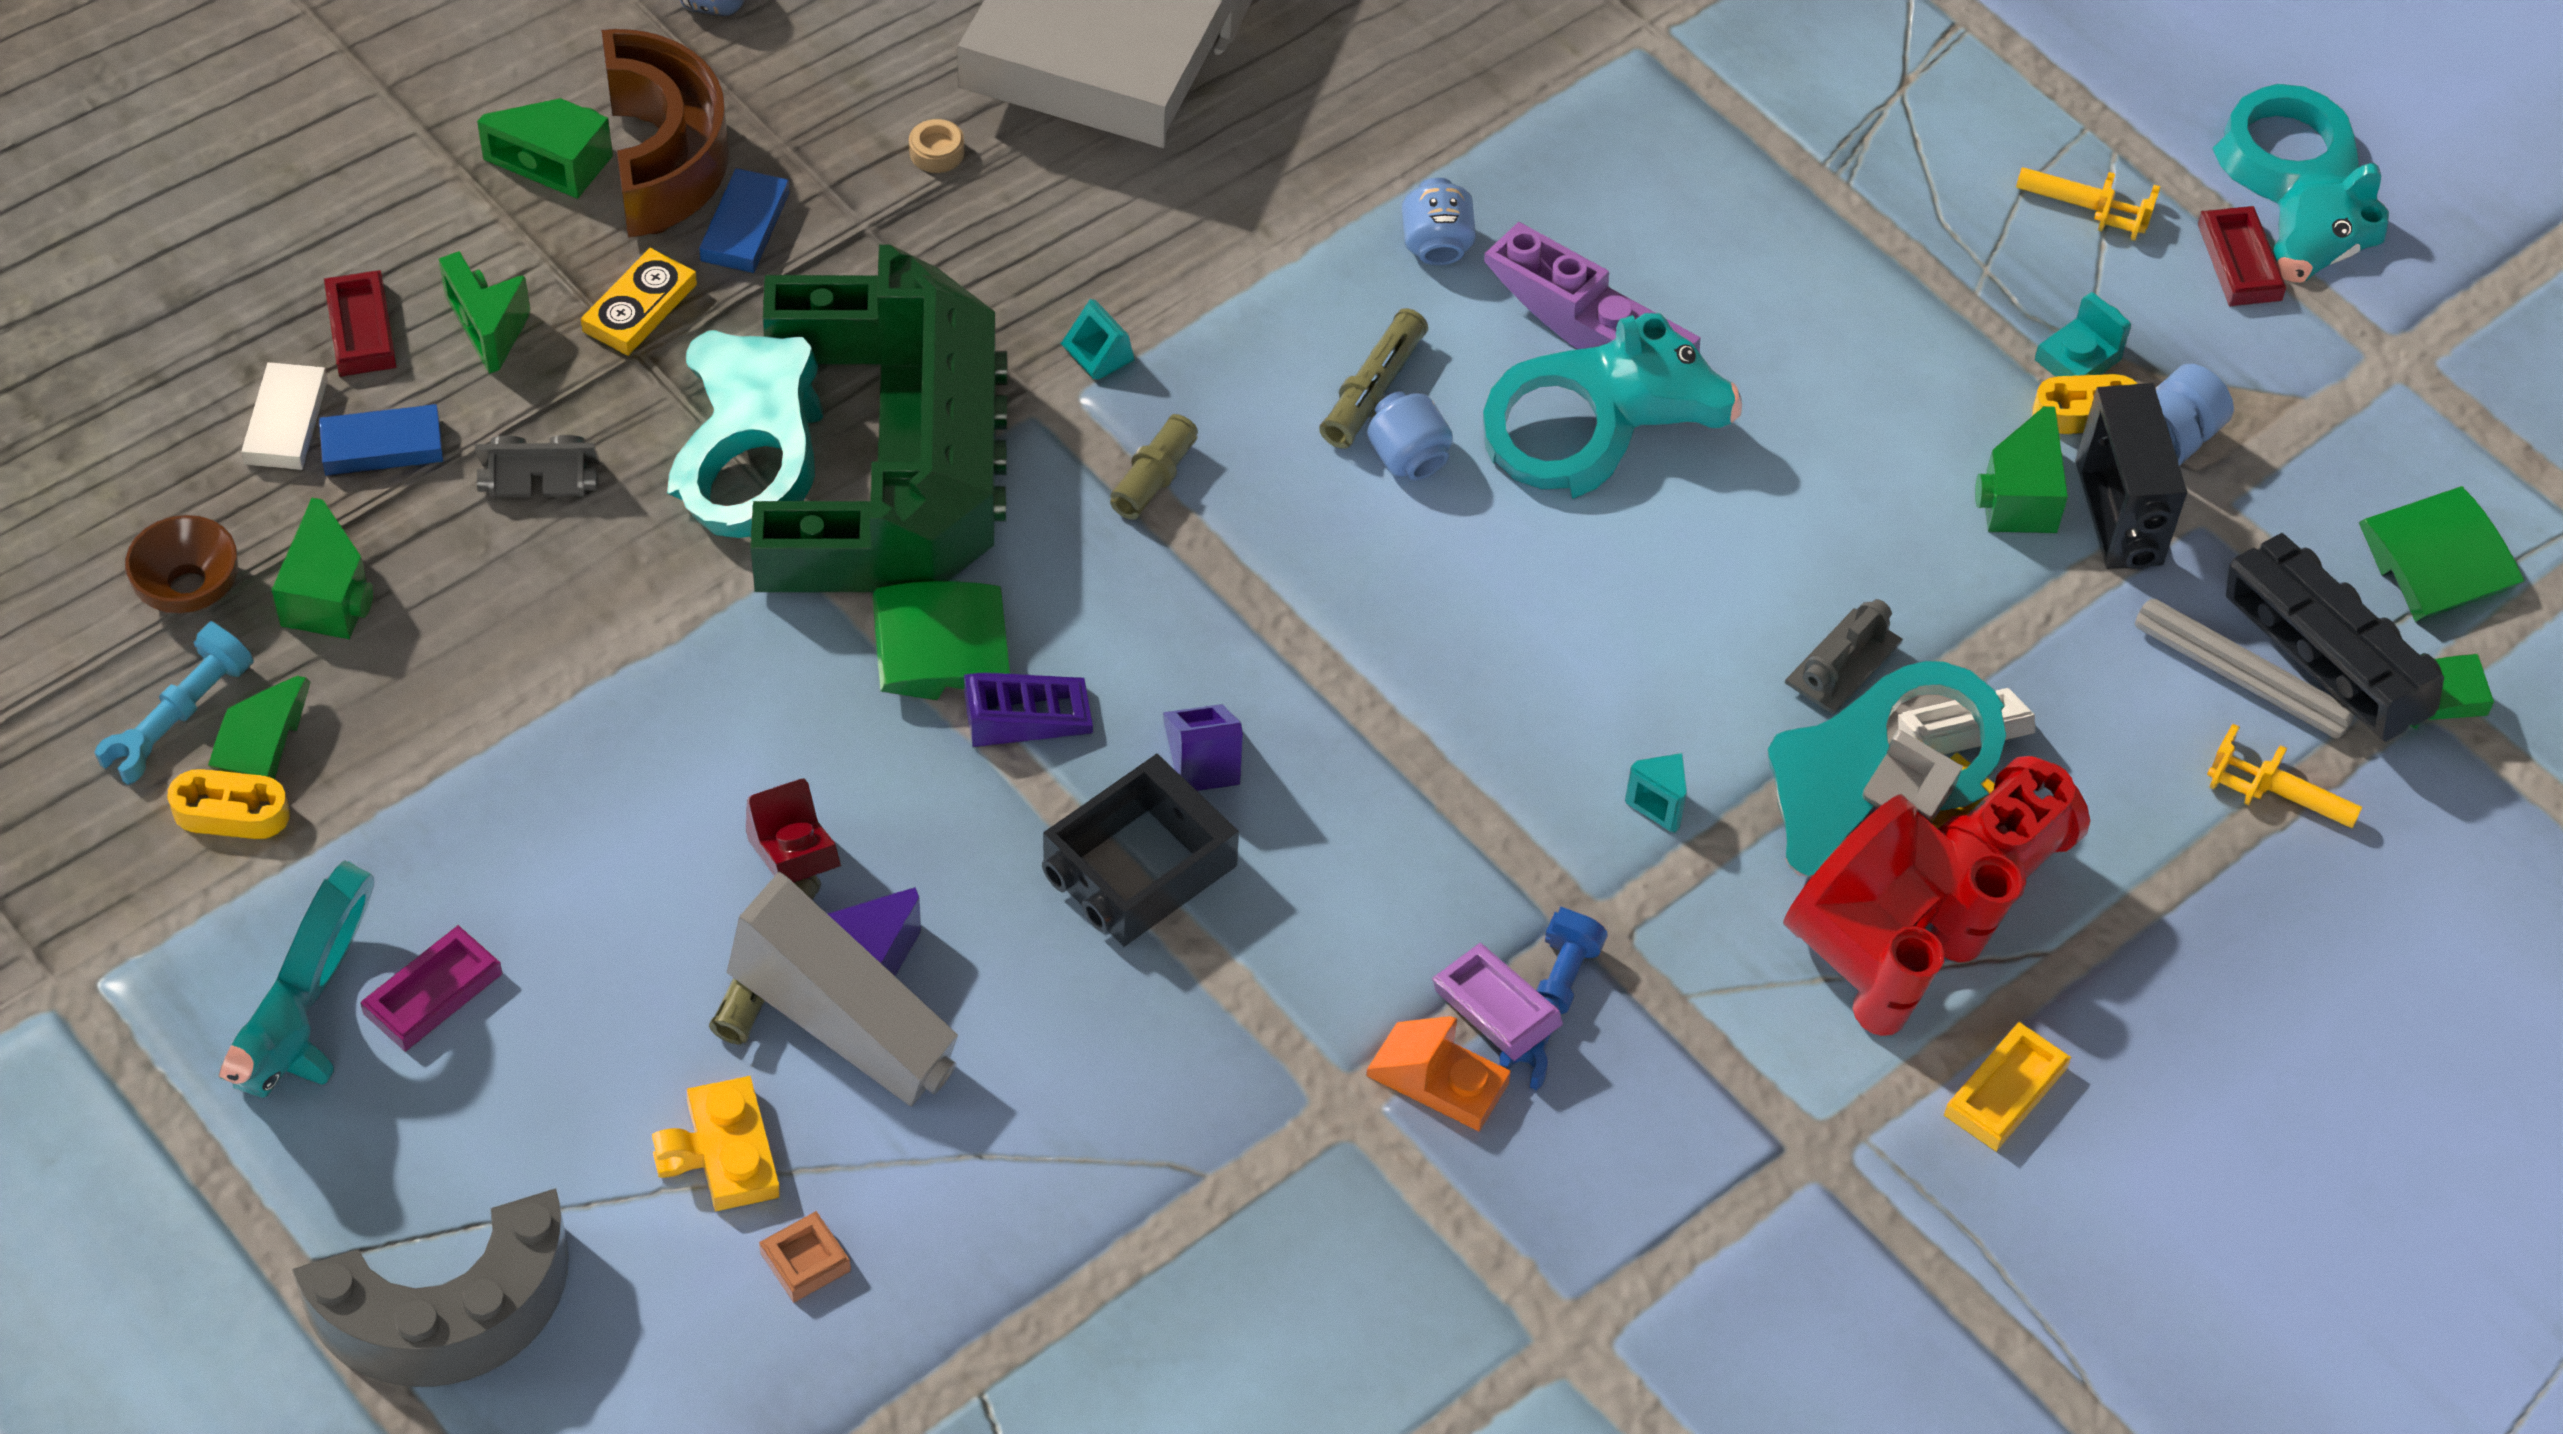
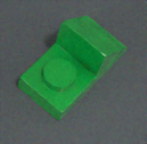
(487, 314)

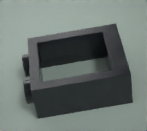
(2130, 476)
(1180, 809)

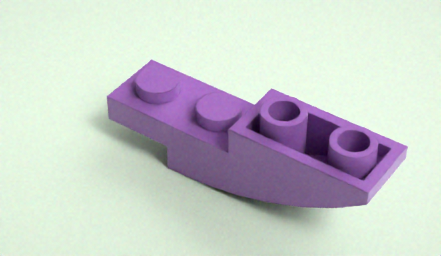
(1564, 288)

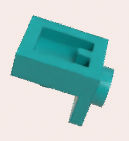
(2087, 343)

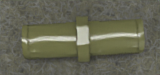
(1153, 466)

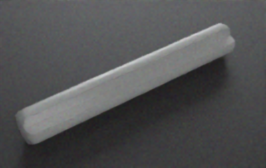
(2244, 668)

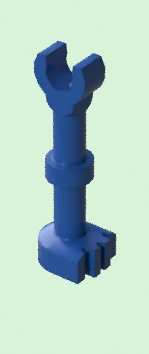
(1577, 939)

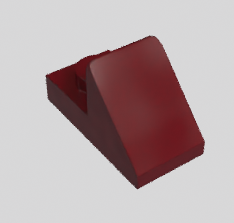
(787, 832)

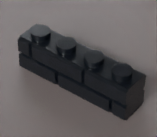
(2335, 636)

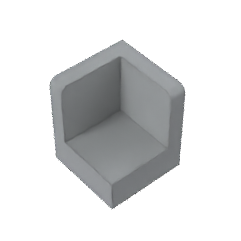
(1916, 773)

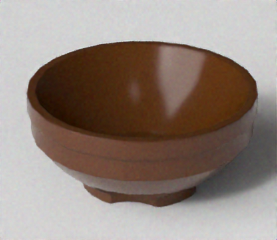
(178, 548)

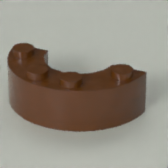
(689, 154)

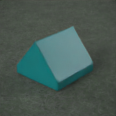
(1098, 342)
(1658, 789)

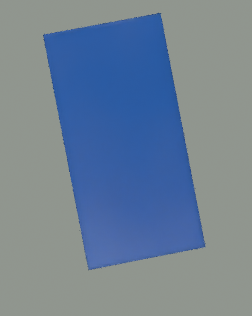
(744, 220)
(381, 439)

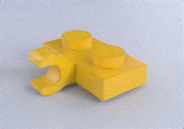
(725, 1143)

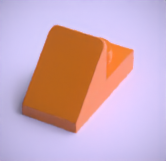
(1435, 1071)

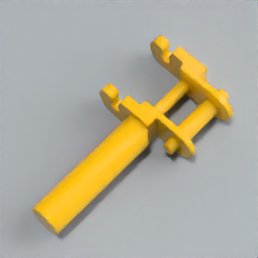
(2091, 198)
(2279, 782)

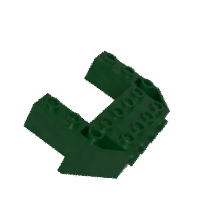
(937, 431)

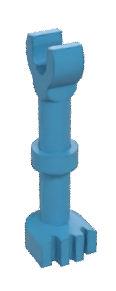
(221, 656)

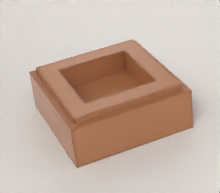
(804, 1256)

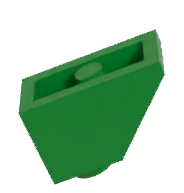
(548, 143)
(2025, 479)
(322, 578)

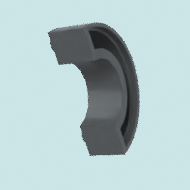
(449, 1328)

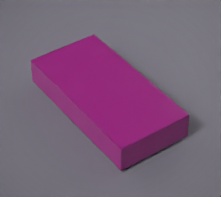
(431, 988)

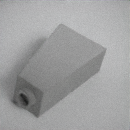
(839, 992)

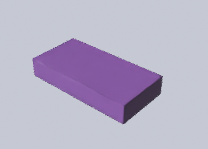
(1497, 1001)

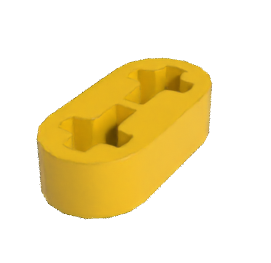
(2075, 397)
(228, 804)

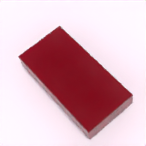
(2241, 256)
(360, 323)

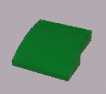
(2441, 552)
(937, 634)

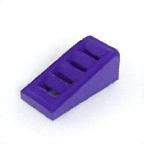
(1010, 726)

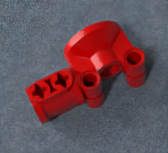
(1902, 873)

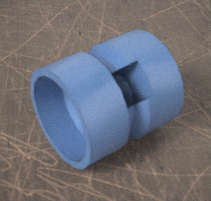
(2194, 407)

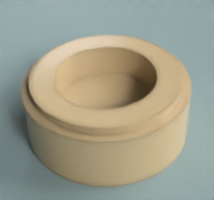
(936, 146)

